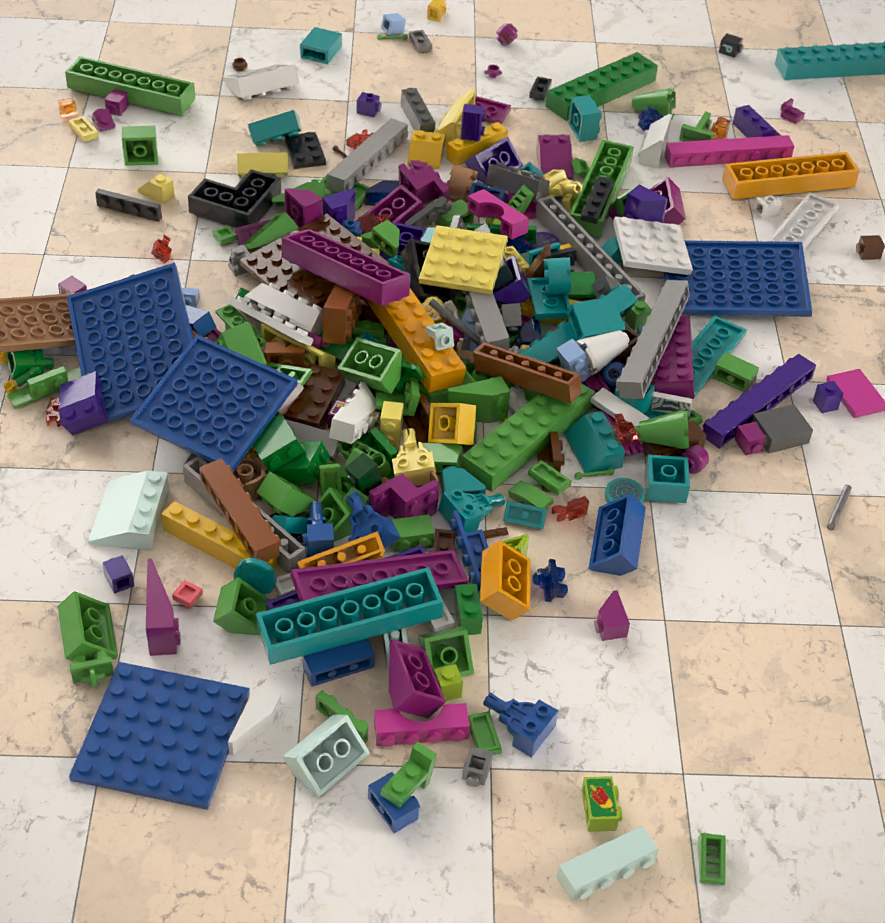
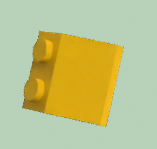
(427, 148)
(452, 423)

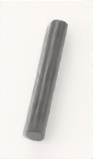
(839, 507)

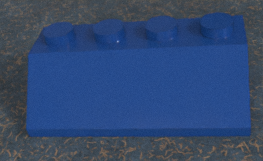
(618, 536)

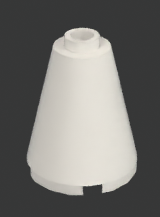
(603, 349)

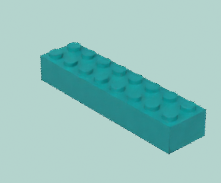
(831, 61)
(546, 350)
(349, 615)

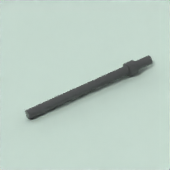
(446, 314)

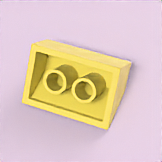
(267, 163)

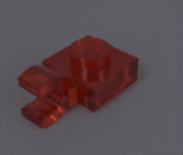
(370, 220)
(161, 249)
(623, 430)
(575, 508)

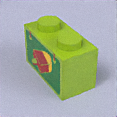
(600, 803)

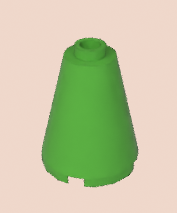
(663, 101)
(666, 430)

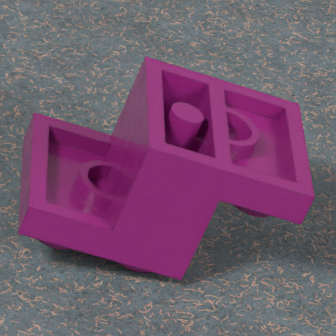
(424, 184)
(403, 499)

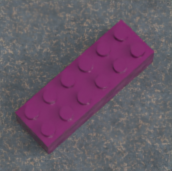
(675, 369)

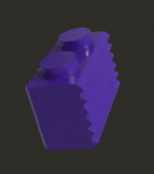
(472, 122)

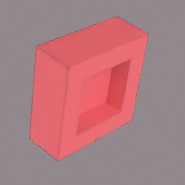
(187, 594)

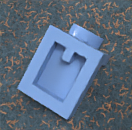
(191, 296)

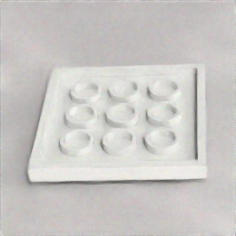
(652, 245)

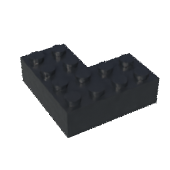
(238, 204)
(413, 260)

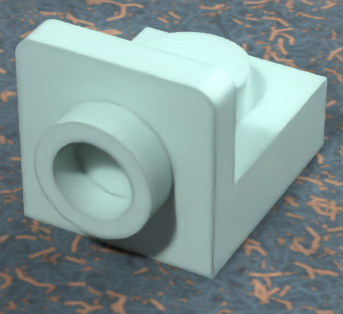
(441, 334)

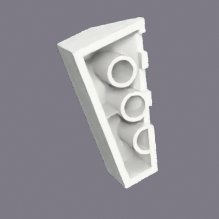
(287, 307)
(356, 416)

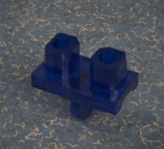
(549, 579)

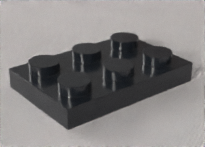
(305, 150)

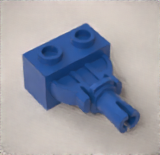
(367, 521)
(319, 534)
(525, 721)

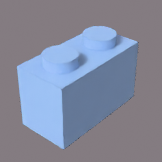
(573, 359)

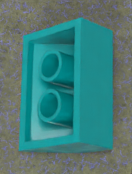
(275, 128)
(595, 443)

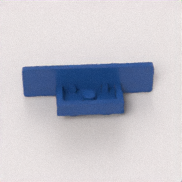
(472, 545)

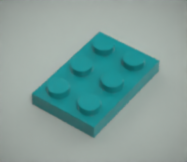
(545, 305)

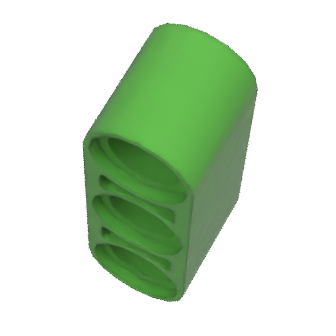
(377, 457)

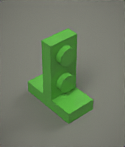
(697, 133)
(330, 476)
(412, 774)

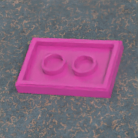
(858, 393)

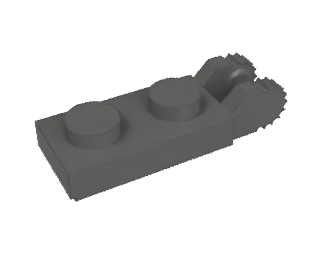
(430, 213)

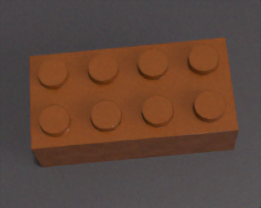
(340, 315)

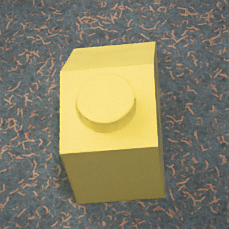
(158, 188)

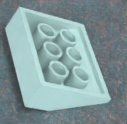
(131, 511)

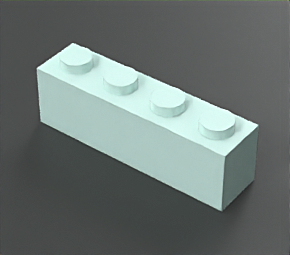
(607, 864)

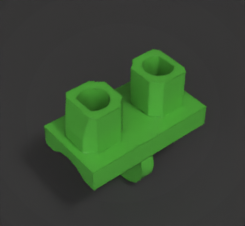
(91, 670)

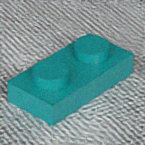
(525, 514)

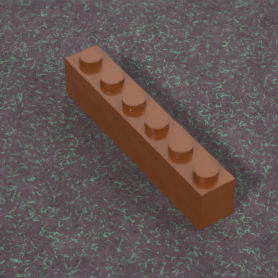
(527, 372)
(239, 510)

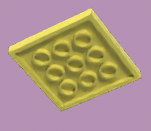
(463, 259)

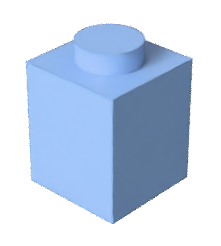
(393, 23)

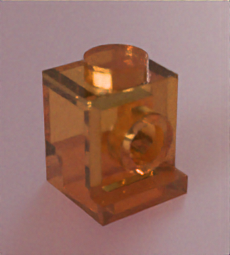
(720, 128)

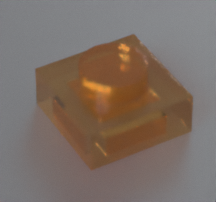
(67, 107)

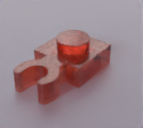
(357, 139)
(53, 412)

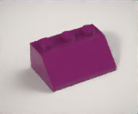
(302, 206)
(674, 210)

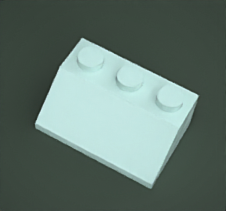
(326, 754)

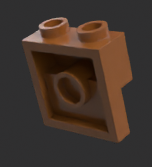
(277, 353)

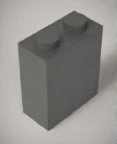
(783, 428)

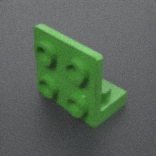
(409, 396)

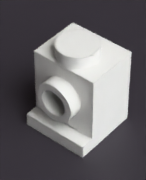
(767, 207)

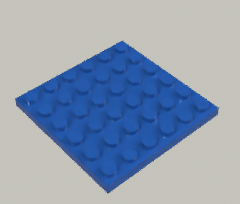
(214, 402)
(160, 735)

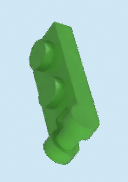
(329, 705)

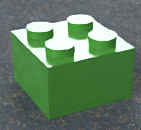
(140, 145)

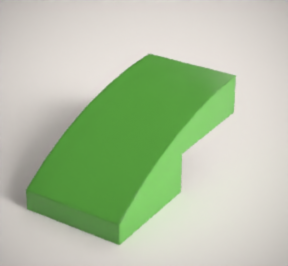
(530, 495)

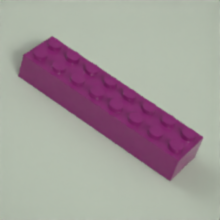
(346, 267)

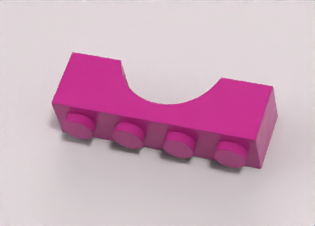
(487, 205)
(395, 729)

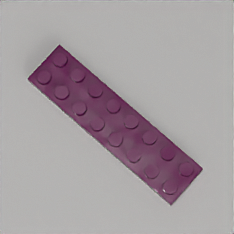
(328, 579)

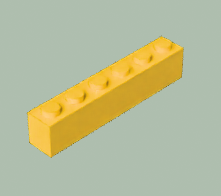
(206, 535)

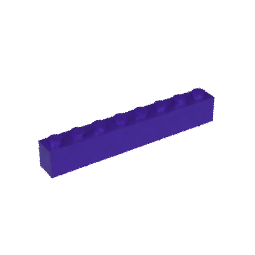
(759, 398)

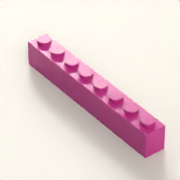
(728, 151)

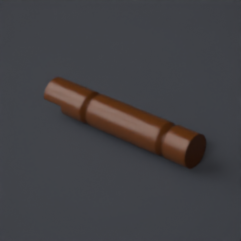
(495, 532)

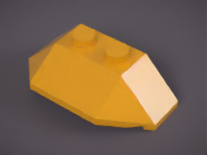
(361, 549)

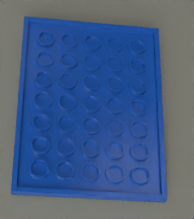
(746, 279)
(130, 335)

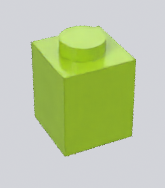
(449, 682)

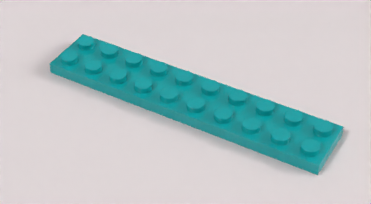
(708, 348)

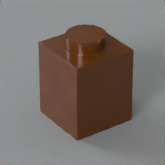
(870, 247)

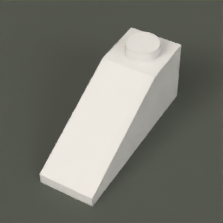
(256, 718)

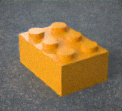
(505, 580)

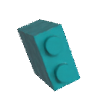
(321, 45)
(595, 317)

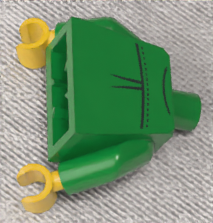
(24, 366)

